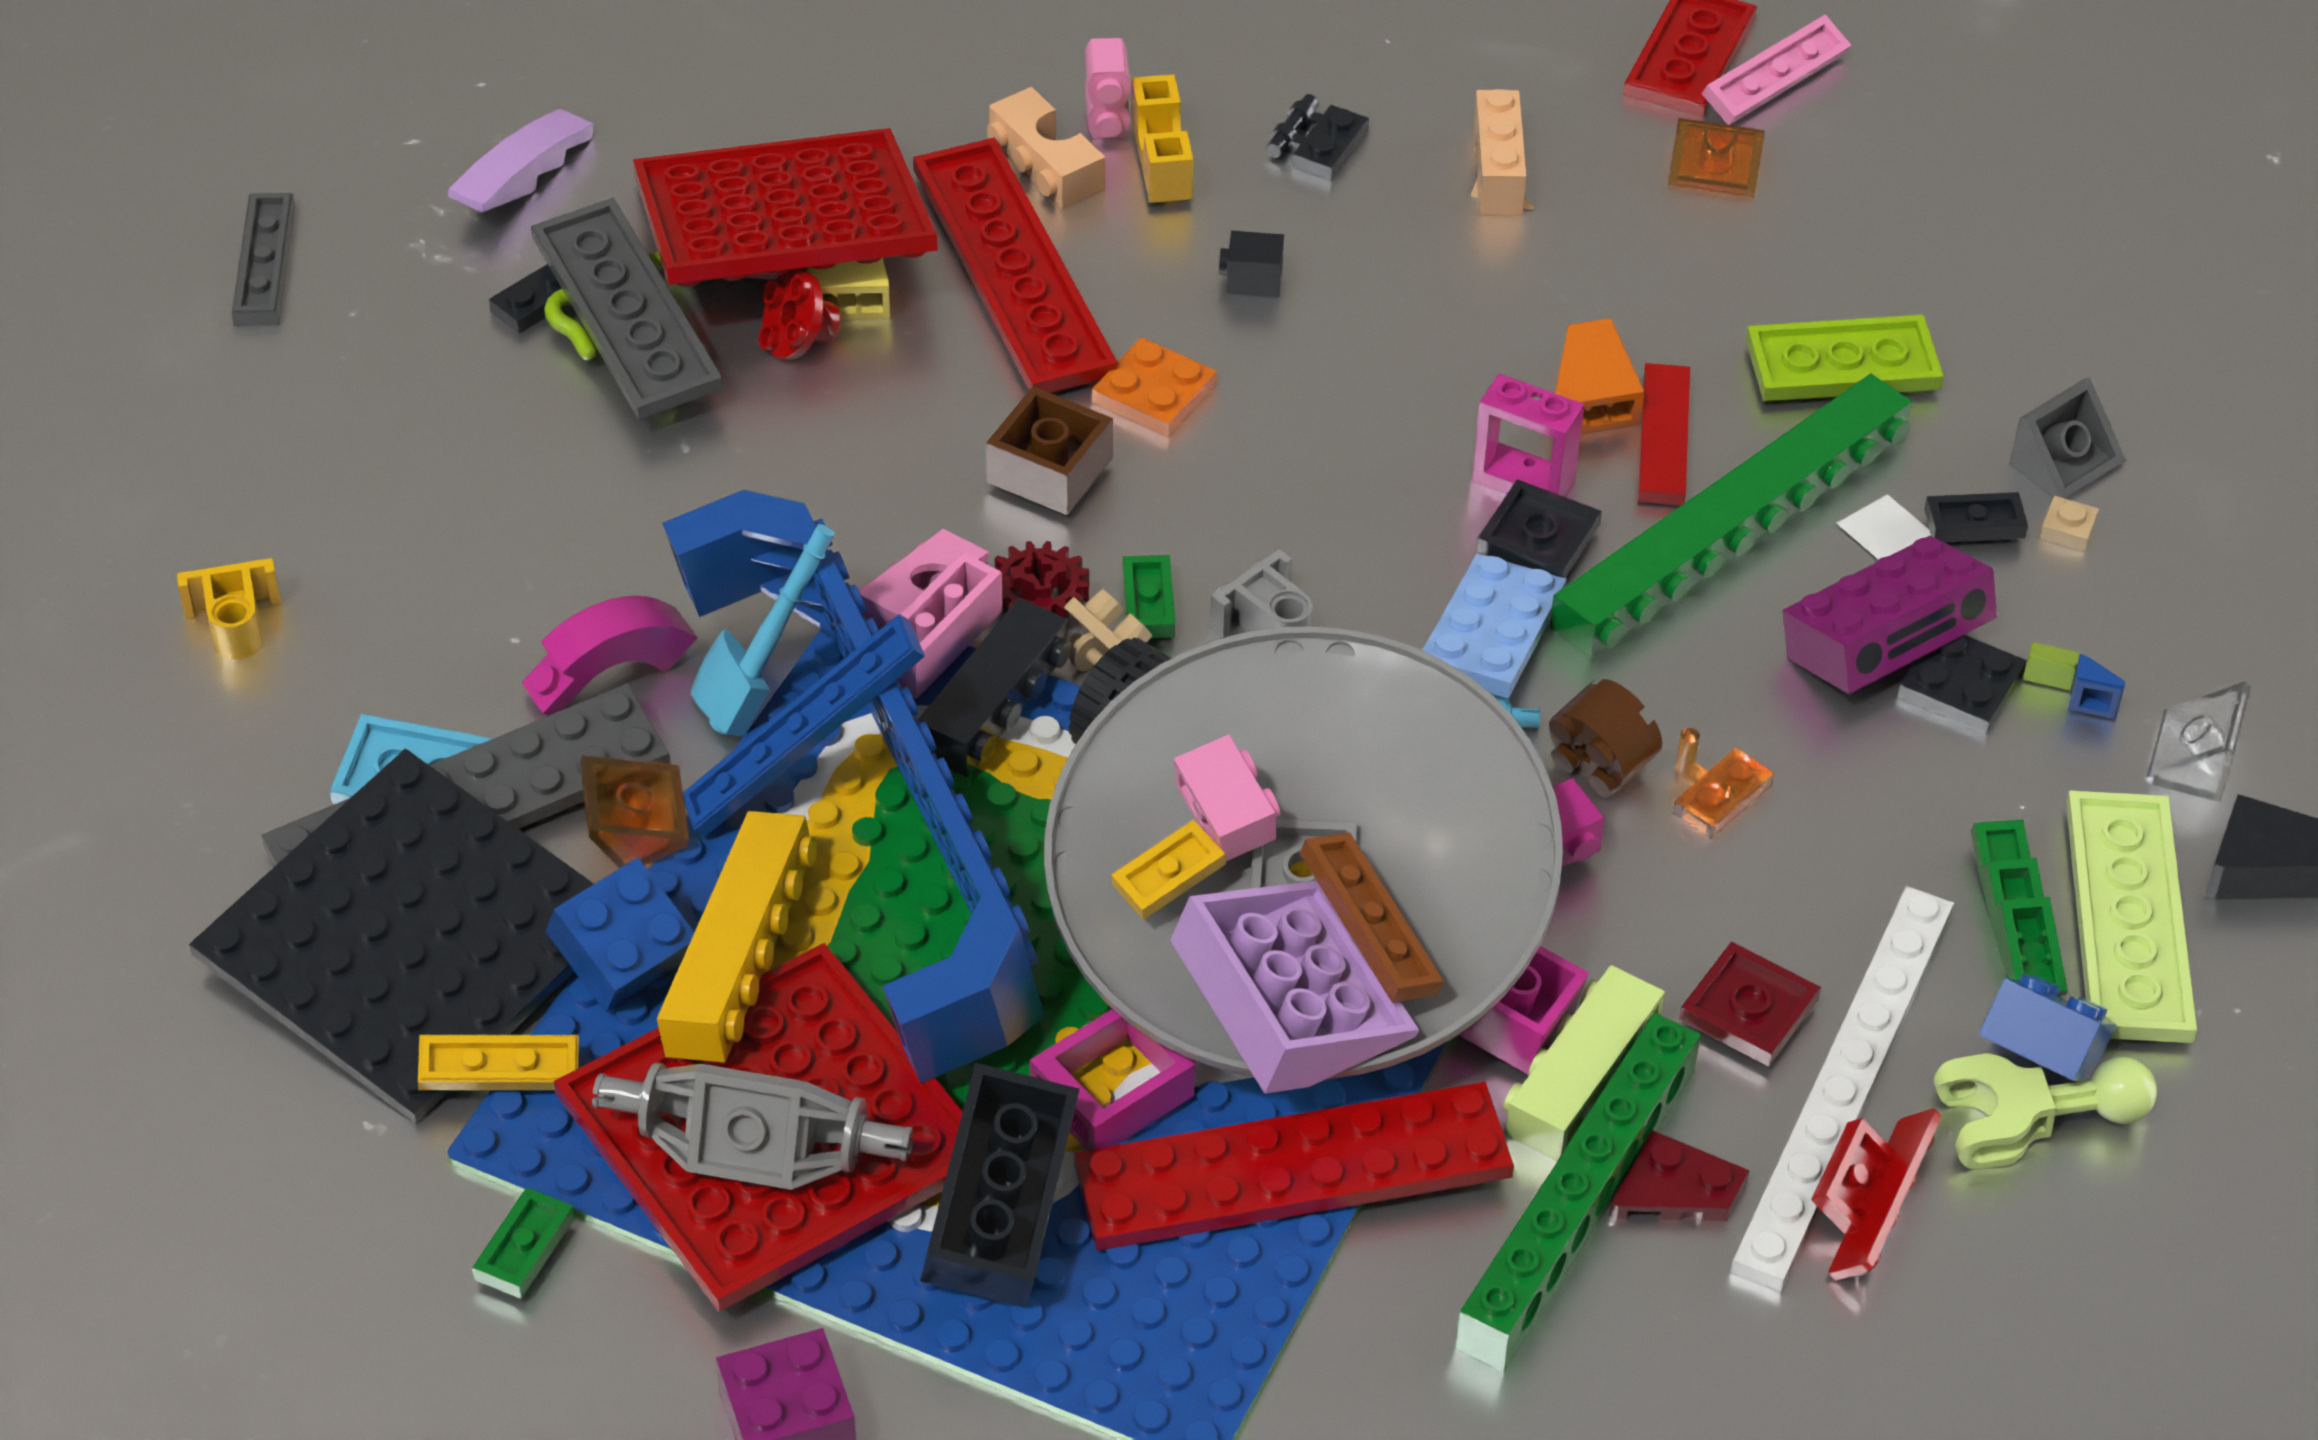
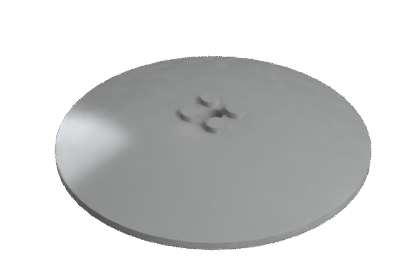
(1347, 741)

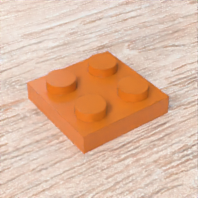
(1154, 387)

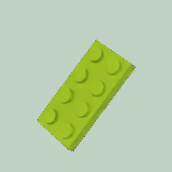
(1836, 354)

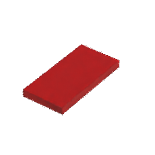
(1689, 51)

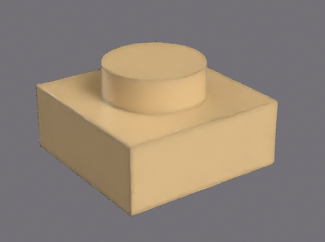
(2069, 523)

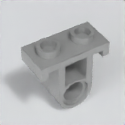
(1261, 598)

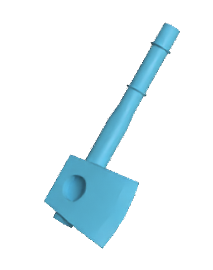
(730, 678)

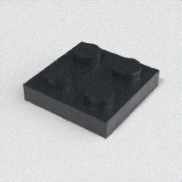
(1539, 529)
(1963, 681)

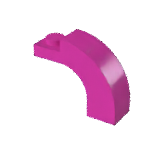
(603, 637)

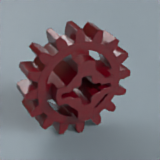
(1043, 577)

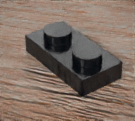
(525, 301)
(1976, 517)

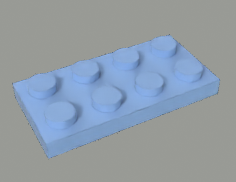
(1495, 622)

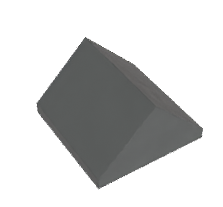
(2066, 442)

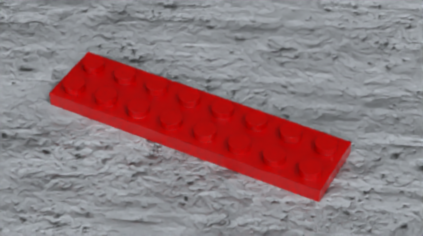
(1014, 266)
(1292, 1165)

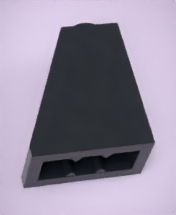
(2266, 854)

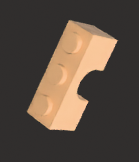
(1027, 135)
(1500, 152)

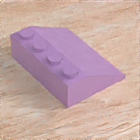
(1288, 983)

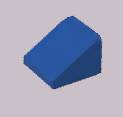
(2095, 689)

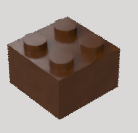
(1049, 450)

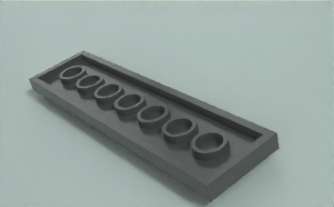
(530, 768)

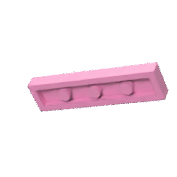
(1776, 69)

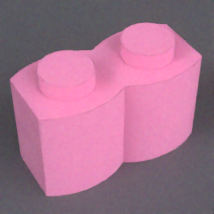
(1107, 88)

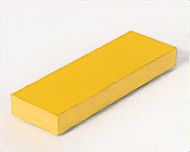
(495, 1061)

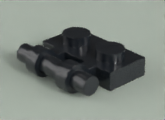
(1329, 140)

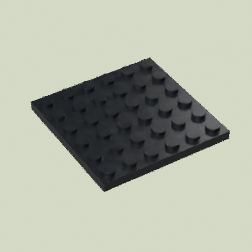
(398, 926)

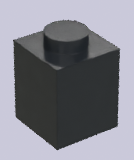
(1253, 263)

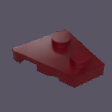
(1679, 1182)

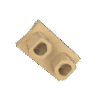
(1096, 619)

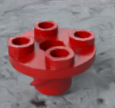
(796, 315)

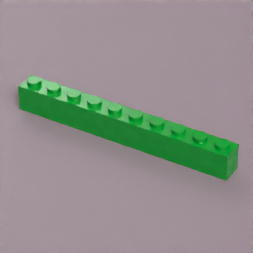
(1729, 516)

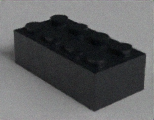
(1000, 1185)

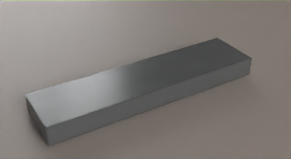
(263, 259)

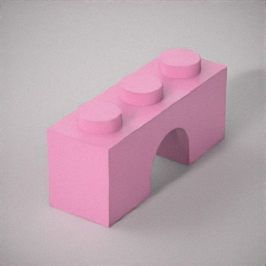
(910, 576)

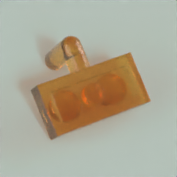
(1719, 793)

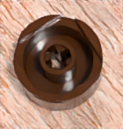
(1604, 736)

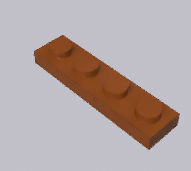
(1371, 917)

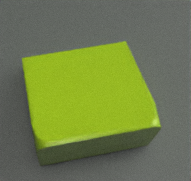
(2051, 666)

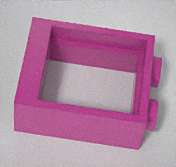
(1553, 415)
(1109, 1126)

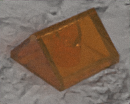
(1716, 157)
(634, 808)

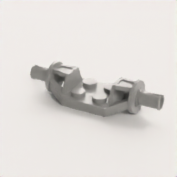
(751, 1123)

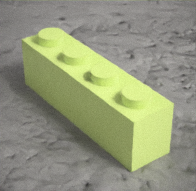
(1580, 1061)

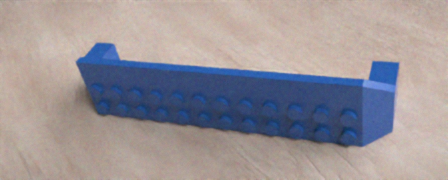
(987, 987)

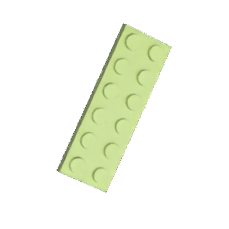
(2131, 914)

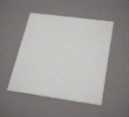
(1884, 527)

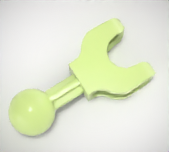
(2024, 1107)

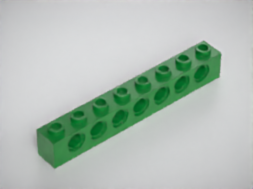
(1576, 1193)

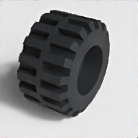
(1108, 678)

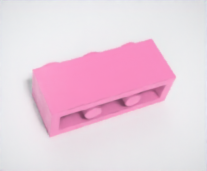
(951, 617)

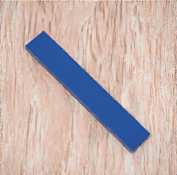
(802, 724)

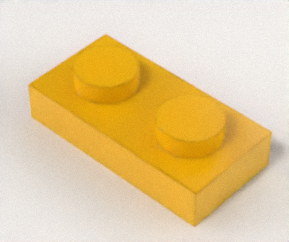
(1168, 869)

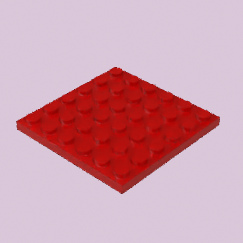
(783, 207)
(745, 1235)

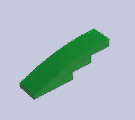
(2016, 902)

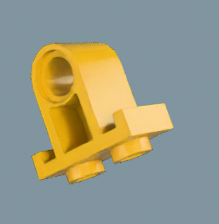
(230, 603)

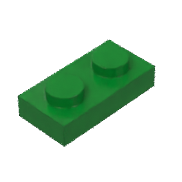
(1150, 593)
(523, 1242)

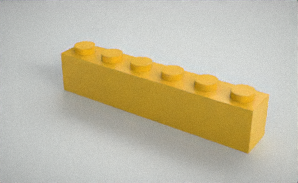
(736, 937)

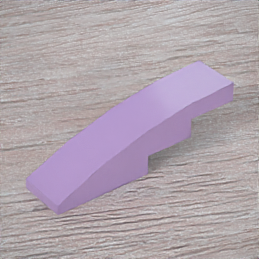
(515, 163)

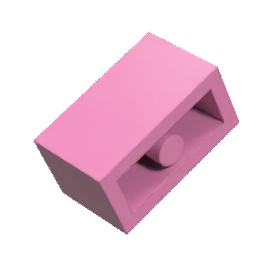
(1226, 797)

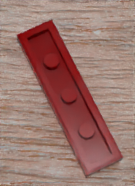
(1664, 434)

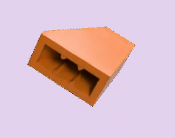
(1600, 376)

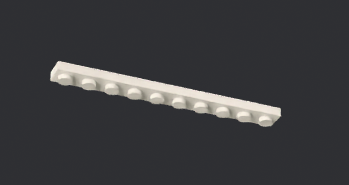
(1842, 1087)

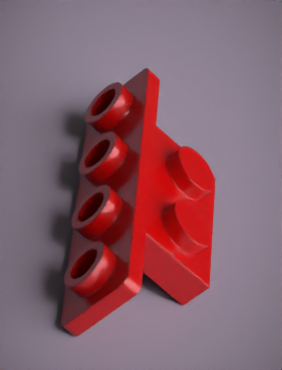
(1868, 1185)

